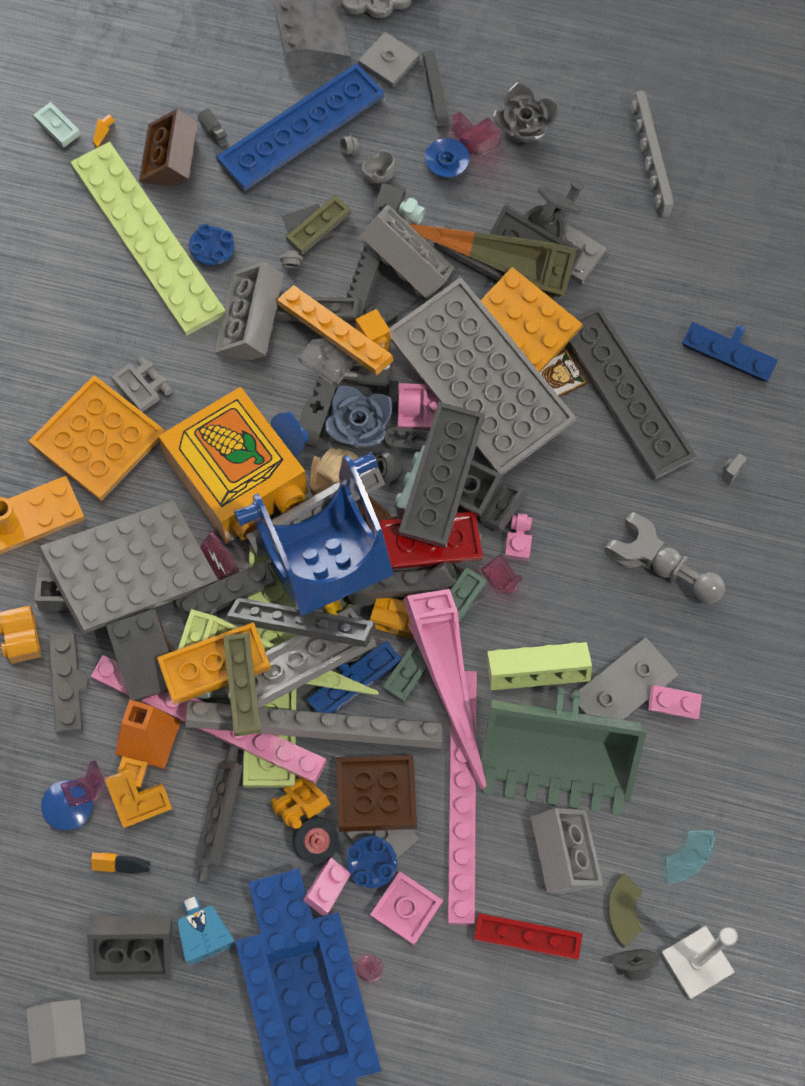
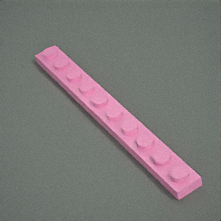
(264, 746)
(462, 824)

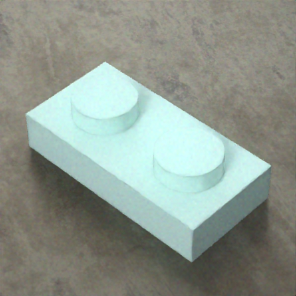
(56, 124)

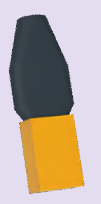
(123, 864)

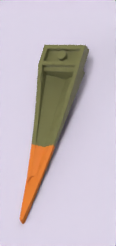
(540, 262)

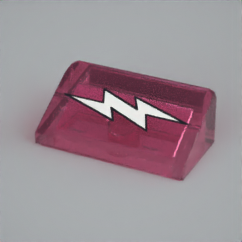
(218, 557)

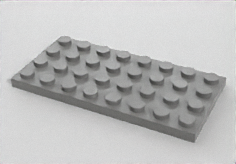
(479, 367)

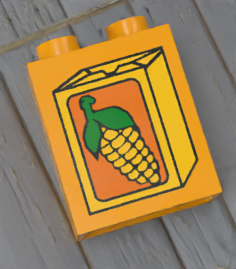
(228, 457)

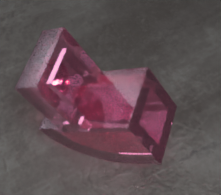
(478, 138)

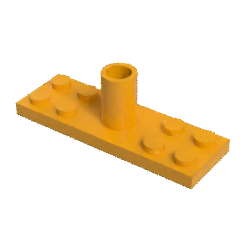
(37, 513)

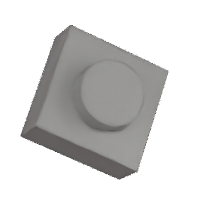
(732, 468)

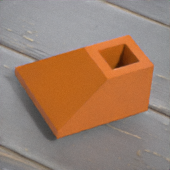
(147, 734)

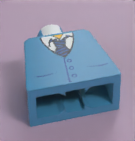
(202, 932)

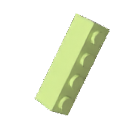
(539, 666)

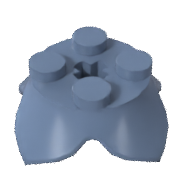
(350, 405)

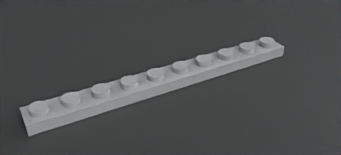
(322, 725)

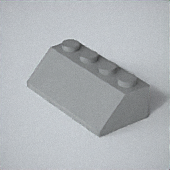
(407, 252)
(249, 312)

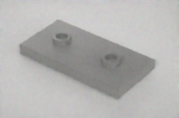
(626, 683)

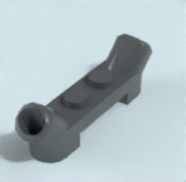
(406, 584)

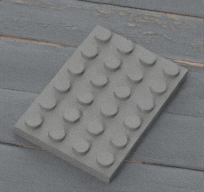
(127, 566)

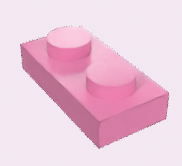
(674, 702)
(327, 887)

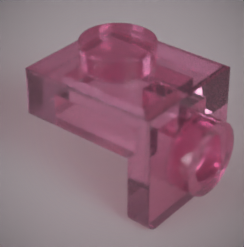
(501, 575)

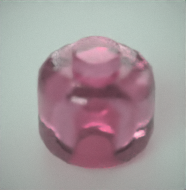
(370, 968)

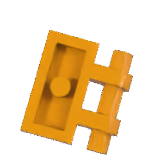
(307, 801)

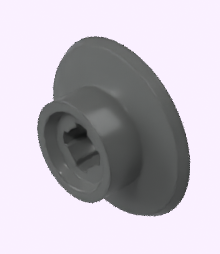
(636, 963)

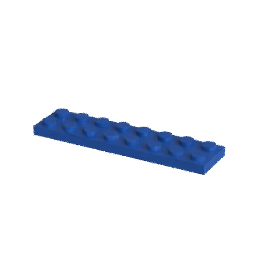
(300, 127)

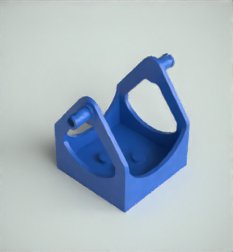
(330, 551)

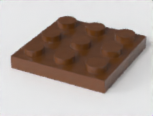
(376, 793)

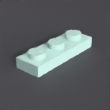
(402, 498)

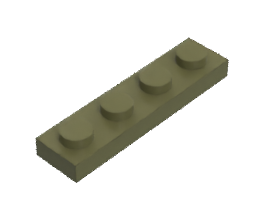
(242, 684)

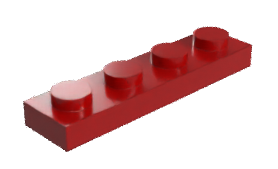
(528, 937)

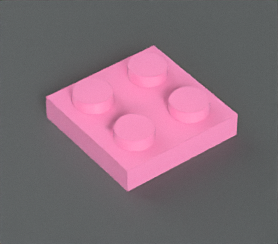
(406, 908)

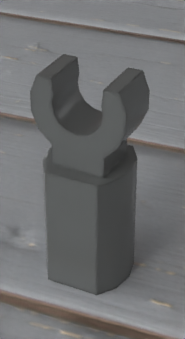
(212, 126)

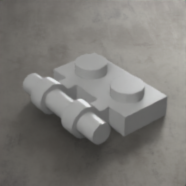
(136, 388)

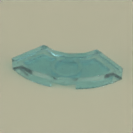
(691, 858)

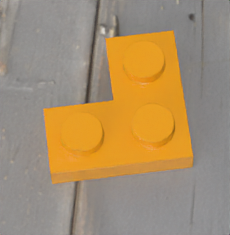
(135, 805)

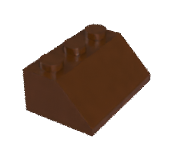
(168, 149)

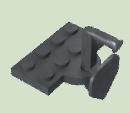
(537, 221)

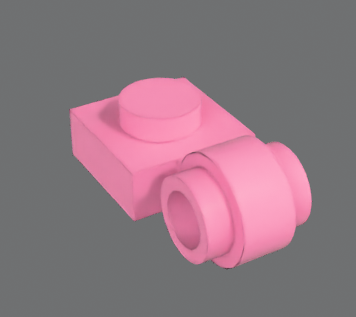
(518, 543)

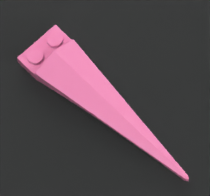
(438, 637)

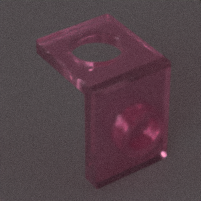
(91, 783)

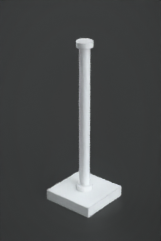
(699, 961)

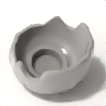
(379, 168)

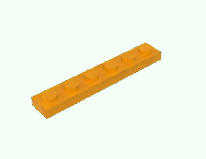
(335, 330)

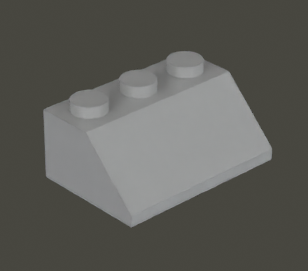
(566, 850)

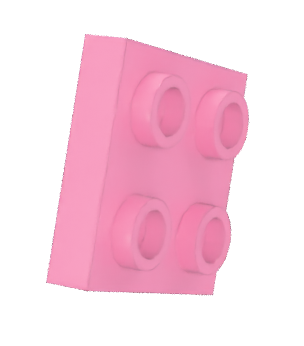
(416, 406)

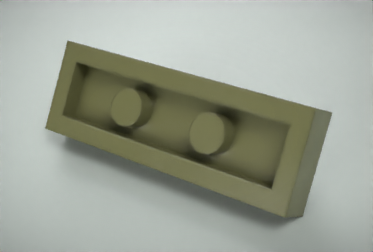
(318, 225)

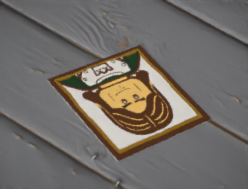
(563, 374)

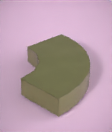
(622, 910)

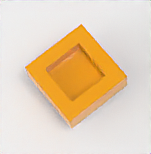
(137, 769)

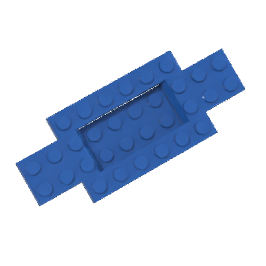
(293, 993)

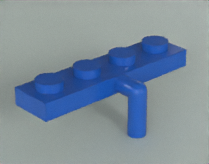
(730, 350)
(364, 671)

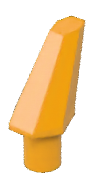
(102, 129)

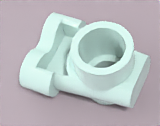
(411, 211)

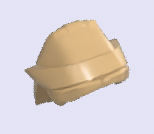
(326, 469)

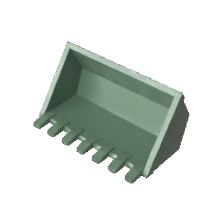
(561, 753)

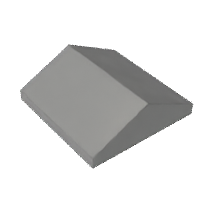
(56, 1031)

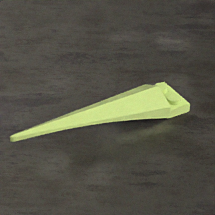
(205, 626)

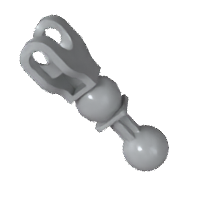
(666, 561)

